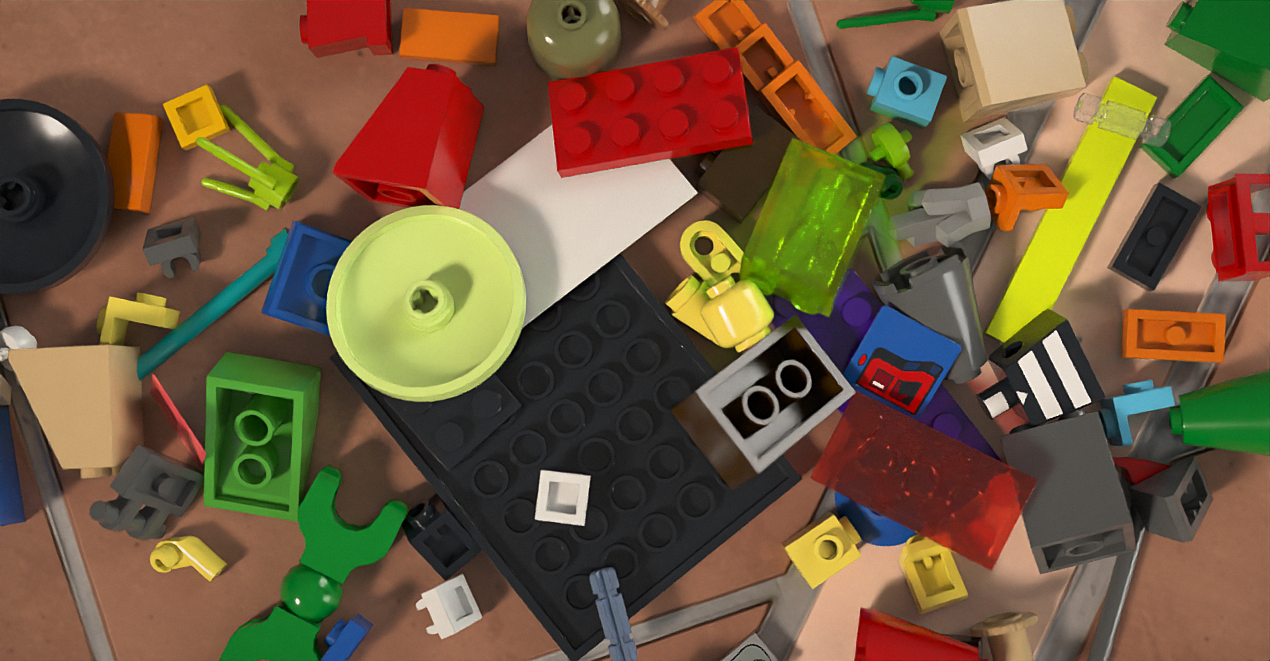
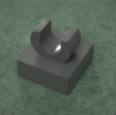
(171, 242)

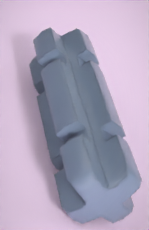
(613, 615)

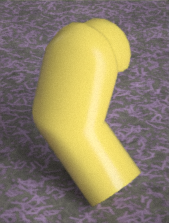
(186, 552)

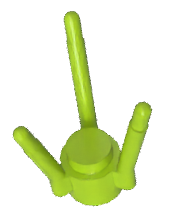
(272, 183)

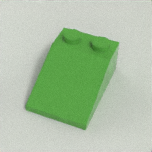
(259, 434)

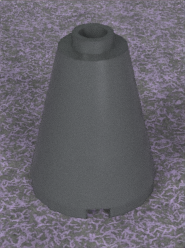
(942, 298)

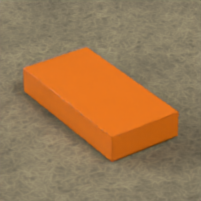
(449, 36)

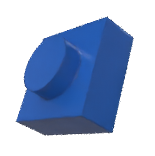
(346, 638)

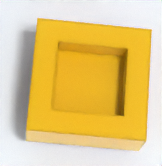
(196, 116)

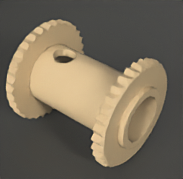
(1007, 635)

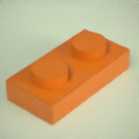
(1173, 336)

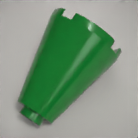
(1226, 415)

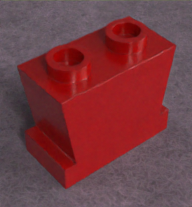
(347, 26)

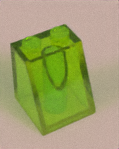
(811, 227)

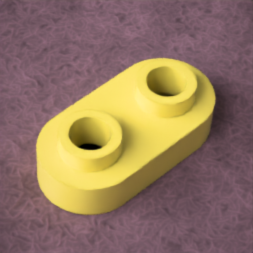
(721, 262)

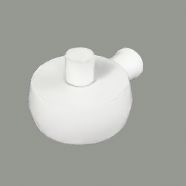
(14, 338)

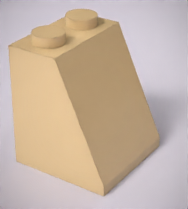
(1012, 56)
(85, 403)

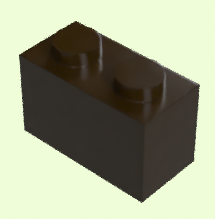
(744, 173)

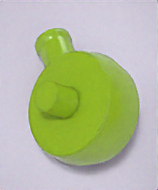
(892, 148)

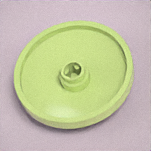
(426, 303)

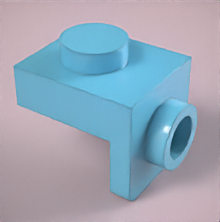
(1137, 398)

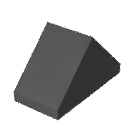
(1174, 500)

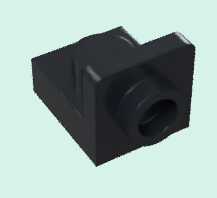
(439, 536)

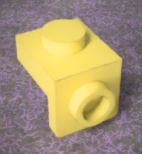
(146, 309)
(931, 574)

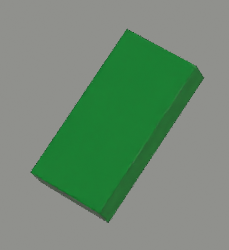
(1194, 126)

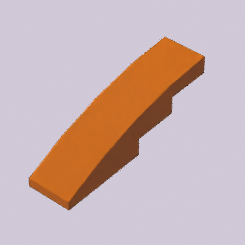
(774, 76)

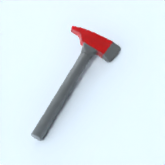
(1134, 471)

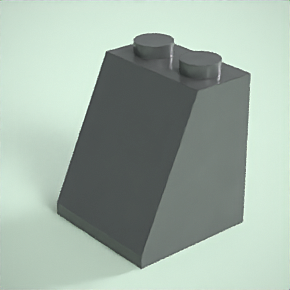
(1078, 501)

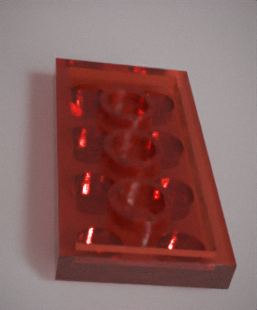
(924, 480)

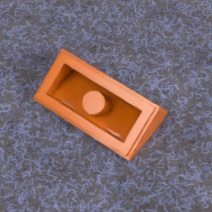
(134, 159)

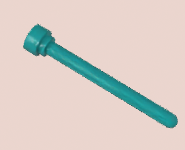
(213, 308)

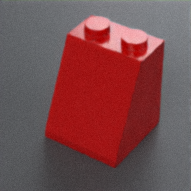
(416, 142)

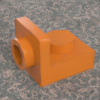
(1022, 188)

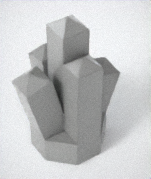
(942, 215)

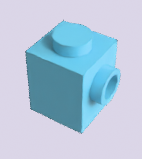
(905, 92)

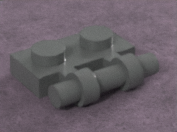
(152, 480)

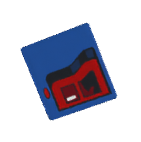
(901, 363)

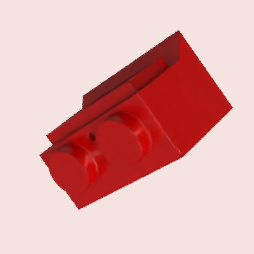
(1236, 226)

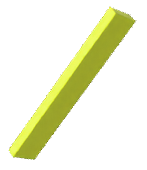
(1064, 231)

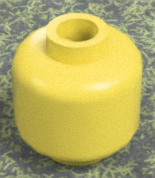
(737, 313)

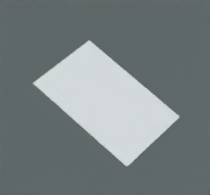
(573, 223)

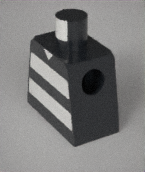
(1041, 373)

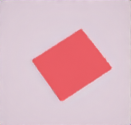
(177, 422)

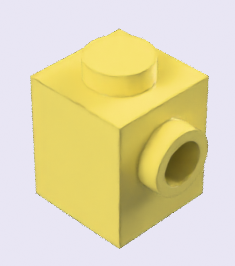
(823, 548)

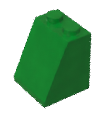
(1226, 39)

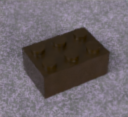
(763, 402)

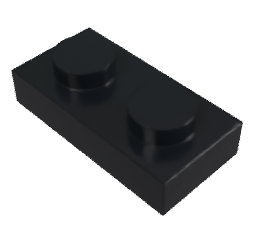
(1154, 237)

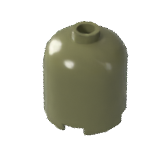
(577, 48)

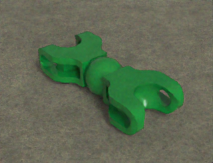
(314, 586)

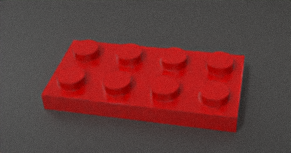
(649, 112)

